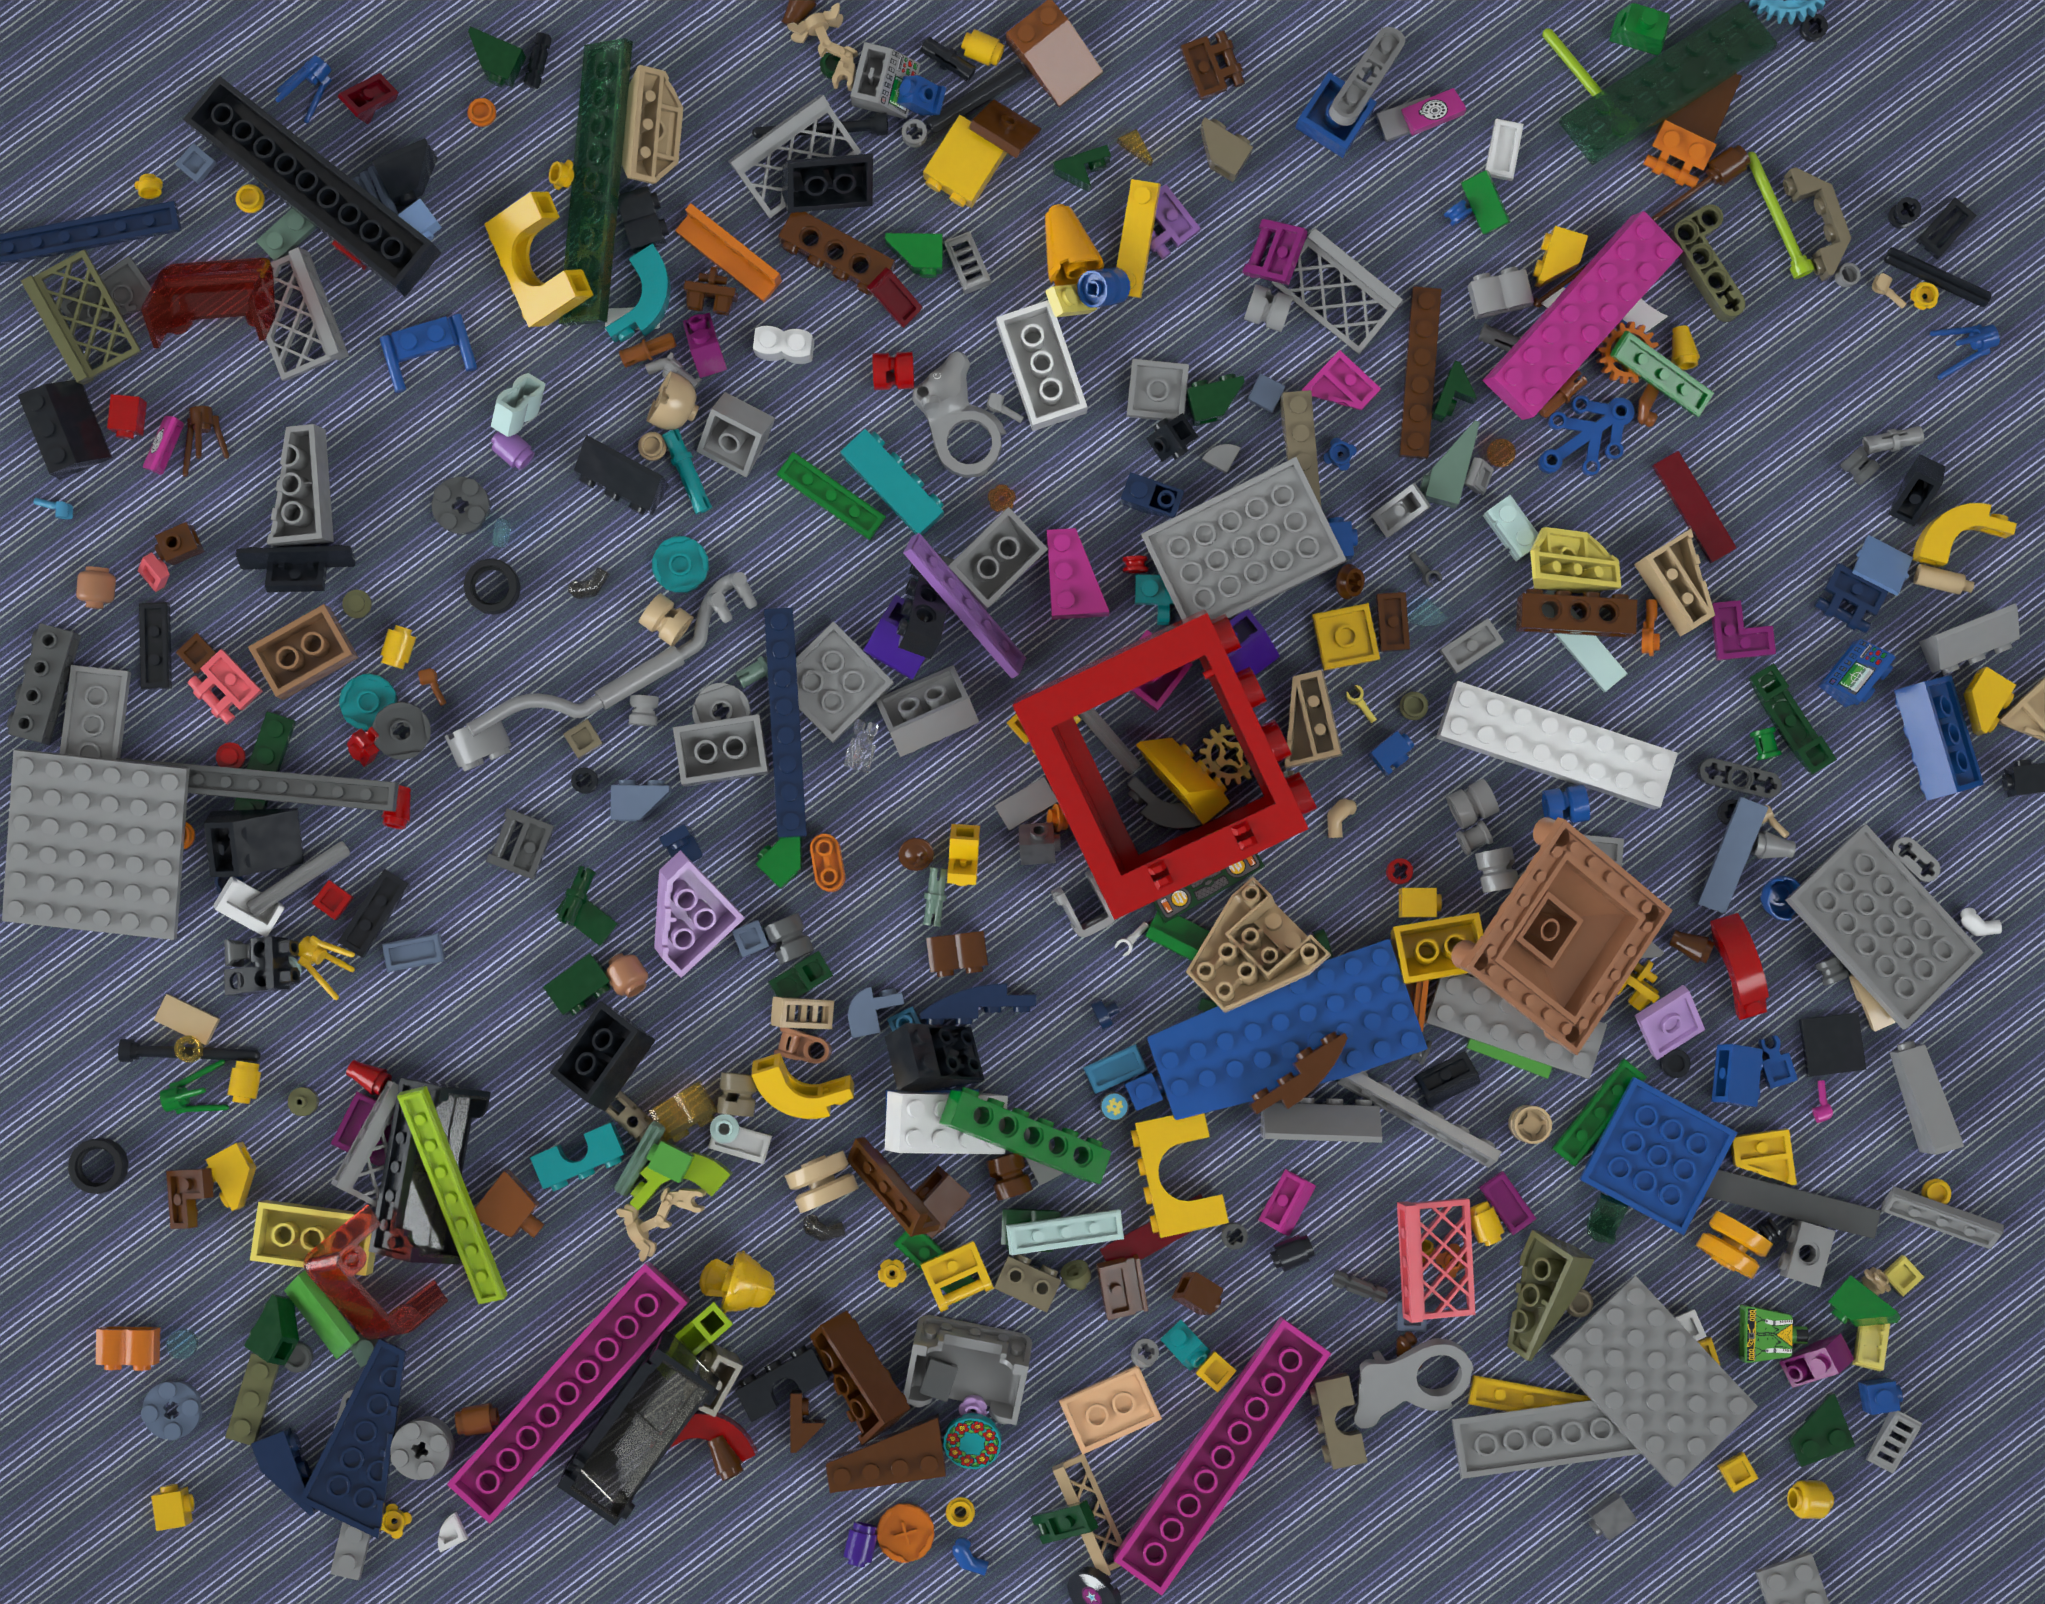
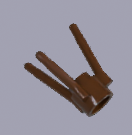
(201, 421)

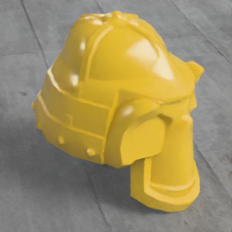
(740, 1284)

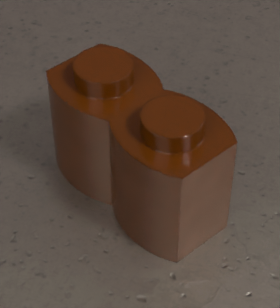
(957, 952)

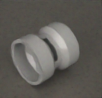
(643, 710)

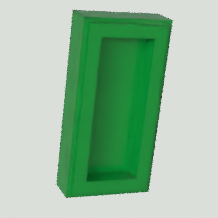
(1485, 202)

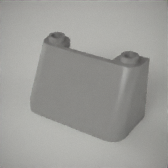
(988, 1361)

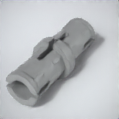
(1893, 440)

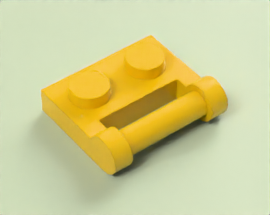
(952, 1267)

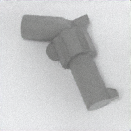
(671, 364)

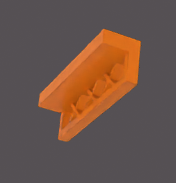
(728, 253)

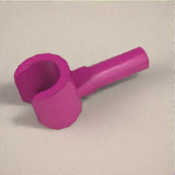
(1824, 1111)

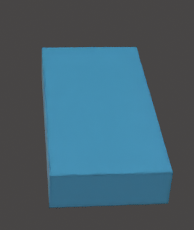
(1115, 1068)

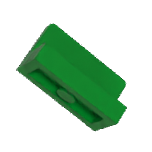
(1177, 935)

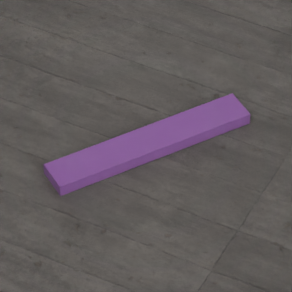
(964, 605)

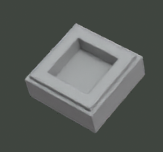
(1479, 476)

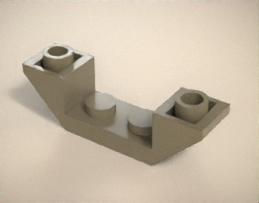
(1804, 185)

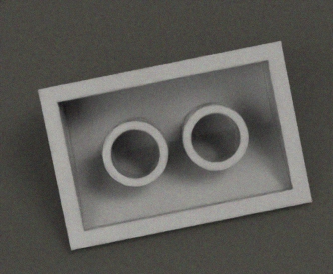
(997, 558)
(1972, 640)
(927, 710)
(721, 750)

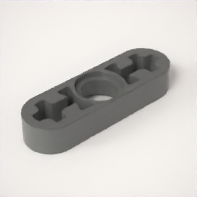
(1720, 765)

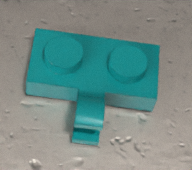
(1152, 591)

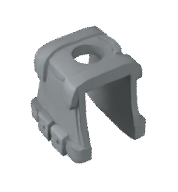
(1093, 925)

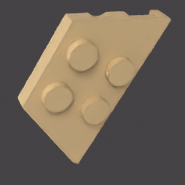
(2028, 713)

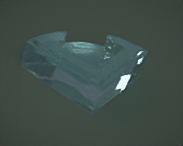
(1427, 614)

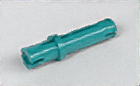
(682, 461)

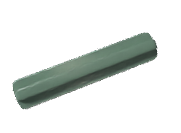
(638, 1159)

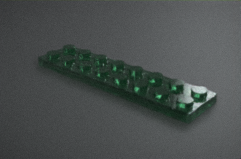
(1667, 83)

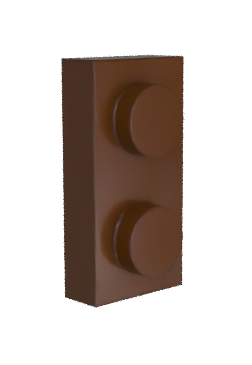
(1393, 622)

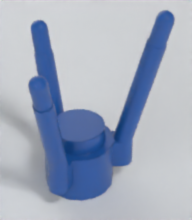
(313, 71)
(1979, 338)

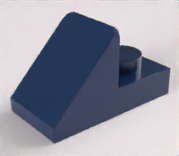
(684, 840)

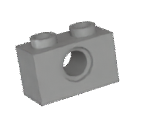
(1820, 1243)

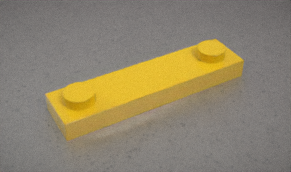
(1138, 233)

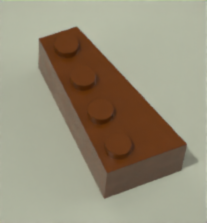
(859, 1376)
(891, 1459)

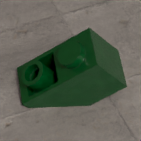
(1211, 401)
(275, 1331)

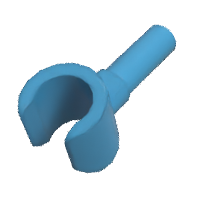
(62, 509)

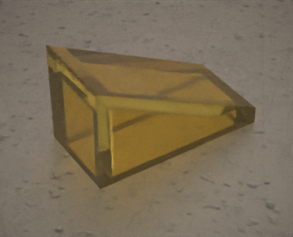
(1134, 144)

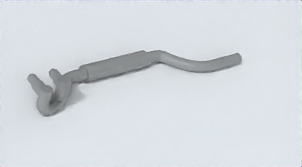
(637, 677)

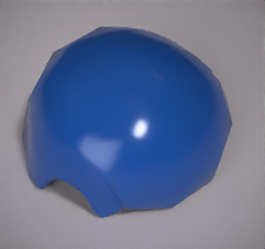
(1774, 896)

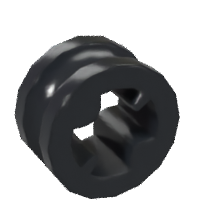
(1822, 29)
(585, 789)
(1724, 808)
(1770, 1230)

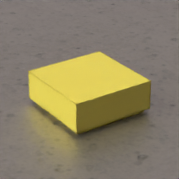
(1903, 1275)

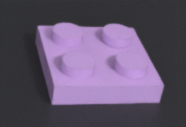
(1670, 1022)

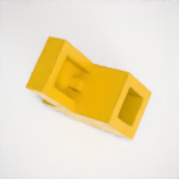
(963, 854)

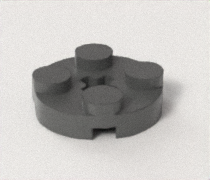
(451, 519)
(411, 717)

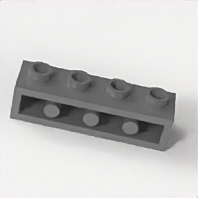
(43, 684)

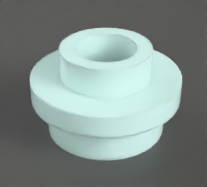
(717, 1135)

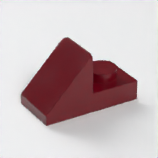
(368, 97)

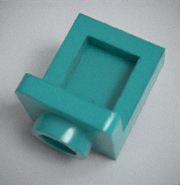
(1186, 1346)

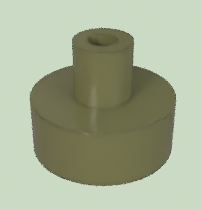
(309, 1101)
(1076, 1274)

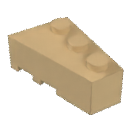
(1677, 583)
(1312, 725)

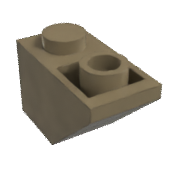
(1223, 150)

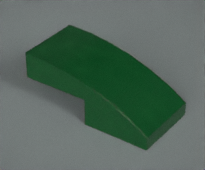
(801, 977)

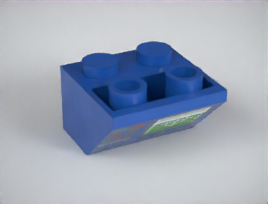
(1857, 672)

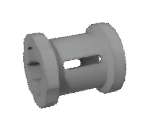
(1474, 837)

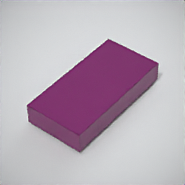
(1507, 1203)

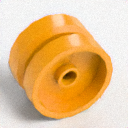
(1732, 1247)

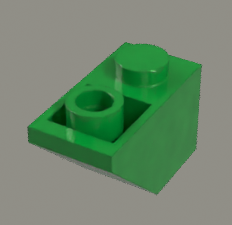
(782, 860)

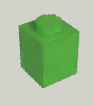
(669, 1160)

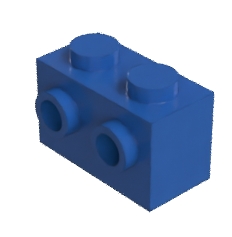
(1737, 1075)

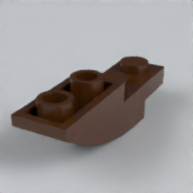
(1311, 1069)

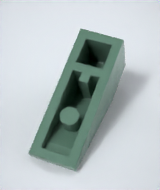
(1448, 476)

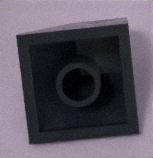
(407, 171)

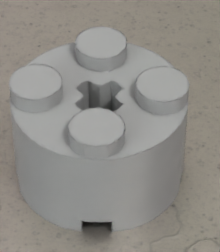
(471, 750)
(407, 1454)

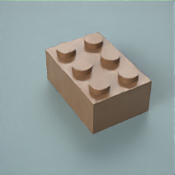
(303, 652)

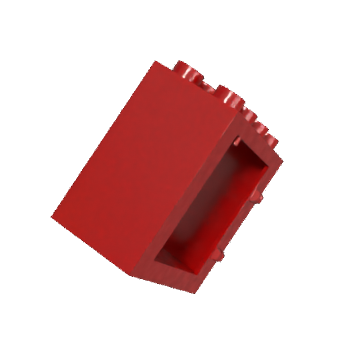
(1121, 873)

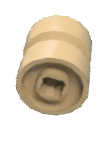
(665, 619)
(1530, 1124)

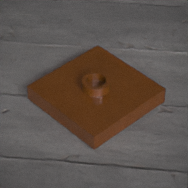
(1004, 128)

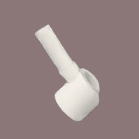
(1132, 938)

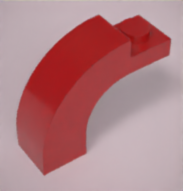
(1742, 964)
(709, 1427)

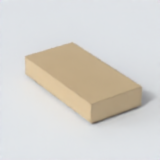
(186, 1019)

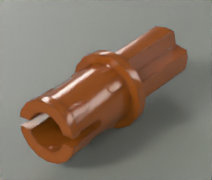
(647, 349)
(1563, 395)

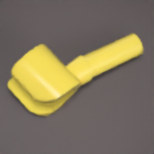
(1361, 704)

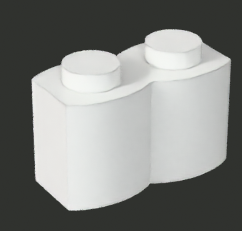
(792, 345)

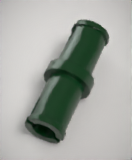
(576, 895)

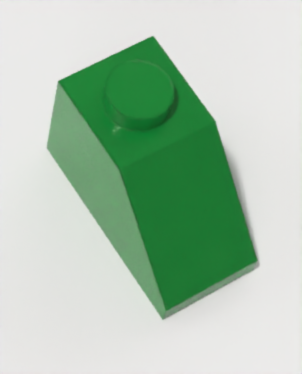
(918, 252)
(1861, 1306)

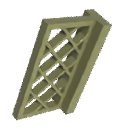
(59, 328)

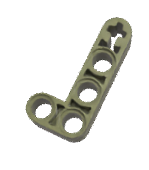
(1713, 266)

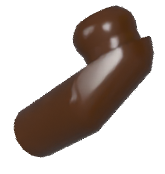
(1405, 1343)

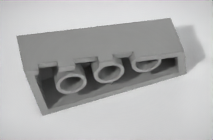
(303, 494)

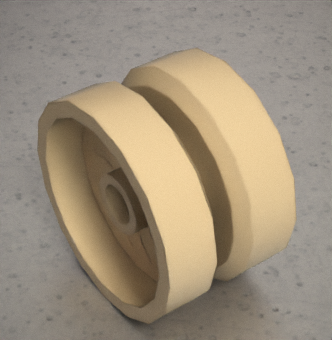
(821, 1180)

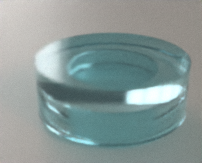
(501, 533)
(182, 1344)

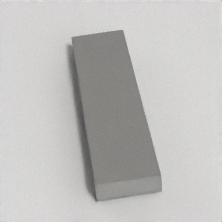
(1942, 1217)

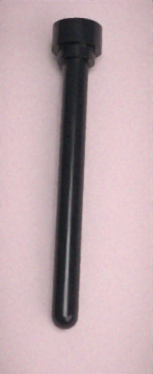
(876, 124)
(130, 1050)

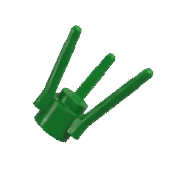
(177, 1096)

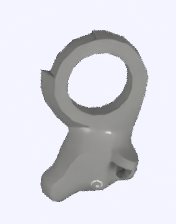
(946, 405)
(1389, 1383)

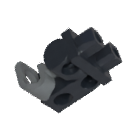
(269, 968)

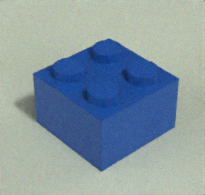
(1318, 124)

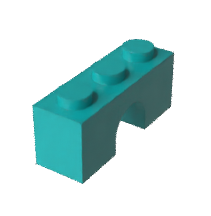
(603, 1148)

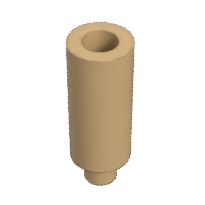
(1942, 579)

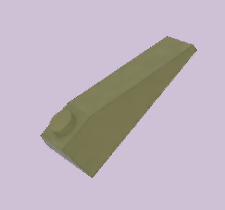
(1548, 1284)

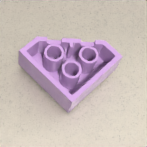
(690, 914)

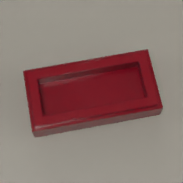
(894, 297)

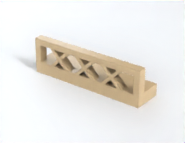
(1071, 1497)

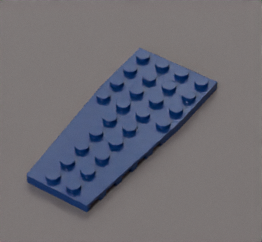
(1231, 1055)

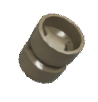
(737, 1083)

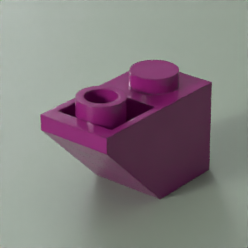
(704, 345)
(1817, 1361)

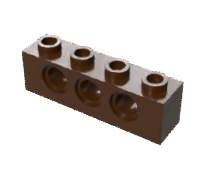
(802, 224)
(1531, 618)

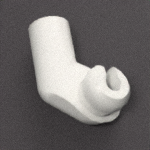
(1977, 926)

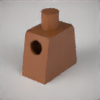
(509, 1207)

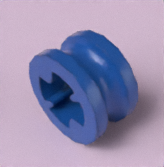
(1458, 213)

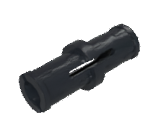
(948, 59)

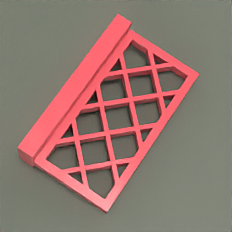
(1411, 1259)

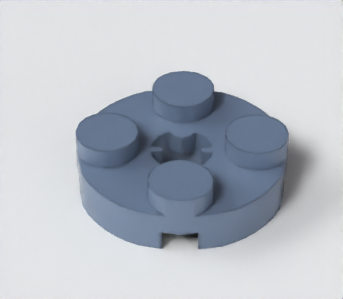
(155, 1412)

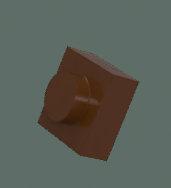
(196, 652)

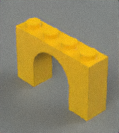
(512, 236)
(1173, 1215)

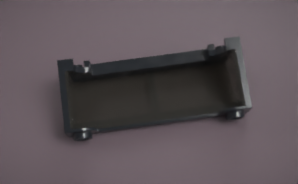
(407, 1205)
(638, 1428)

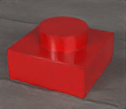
(332, 900)

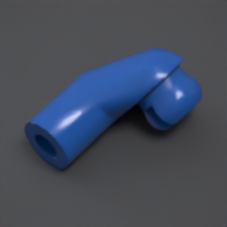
(965, 1558)

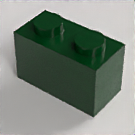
(578, 985)

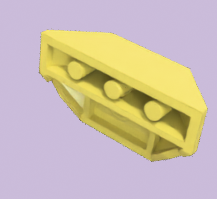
(1572, 562)

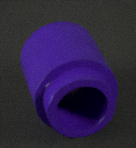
(860, 1544)

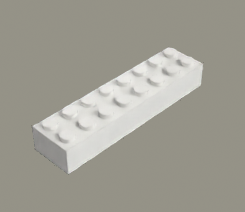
(1556, 745)

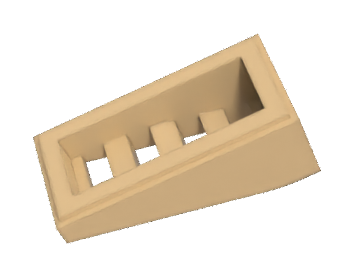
(784, 1013)

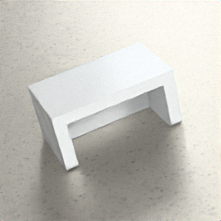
(233, 904)

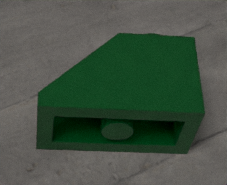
(497, 58)

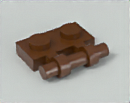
(1204, 68)

